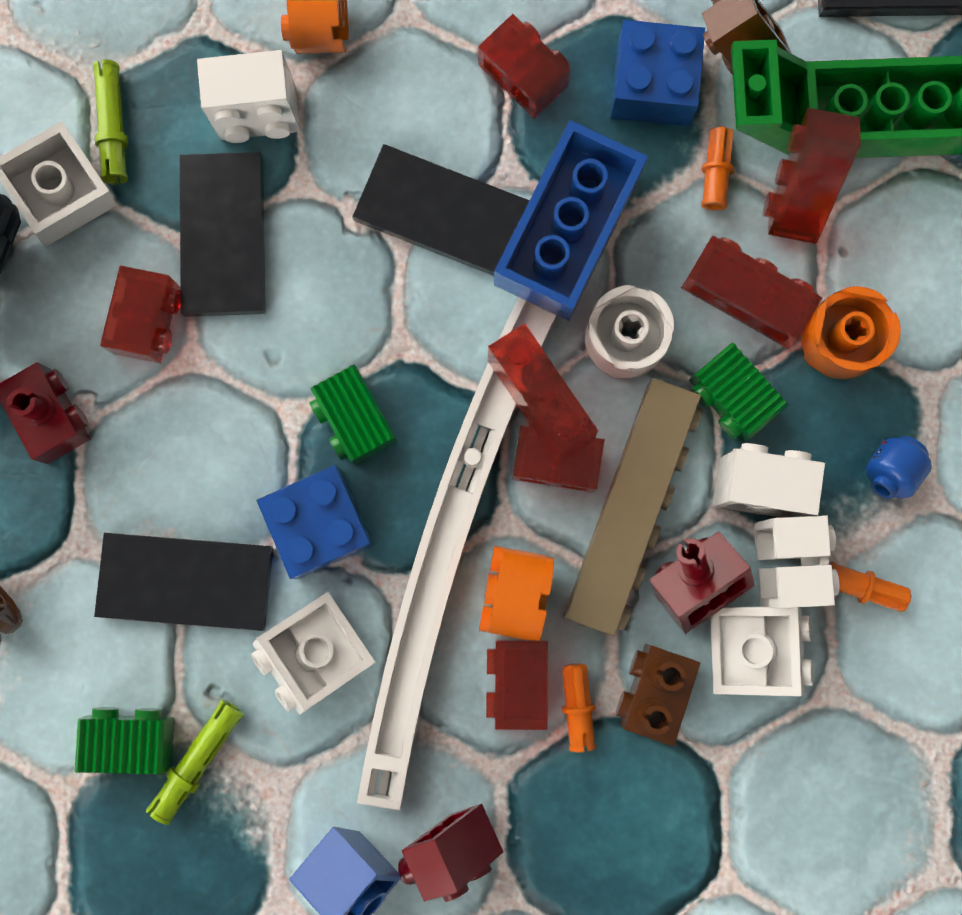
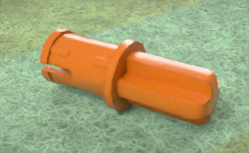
(717, 168)
(872, 589)
(578, 707)

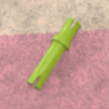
(110, 136)
(185, 776)

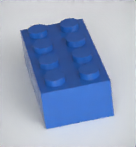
(569, 220)

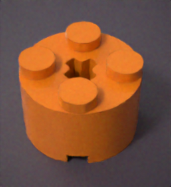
(316, 26)
(867, 320)
(517, 594)

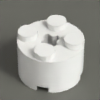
(635, 310)

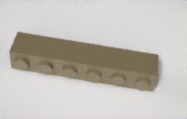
(632, 506)

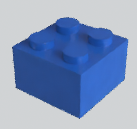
(657, 73)
(315, 522)

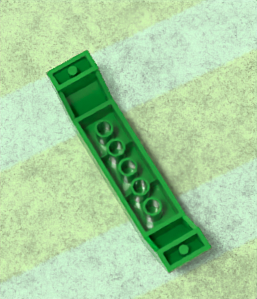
(901, 102)

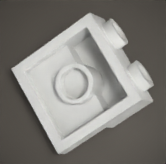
(761, 651)
(311, 654)

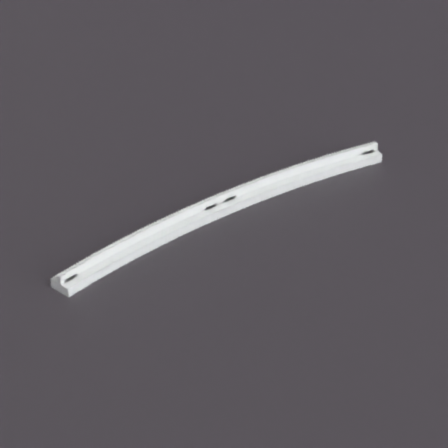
(434, 574)

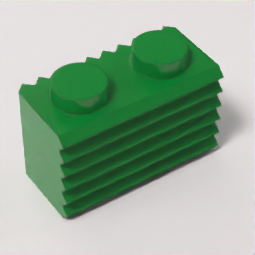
(737, 393)
(352, 414)
(124, 742)

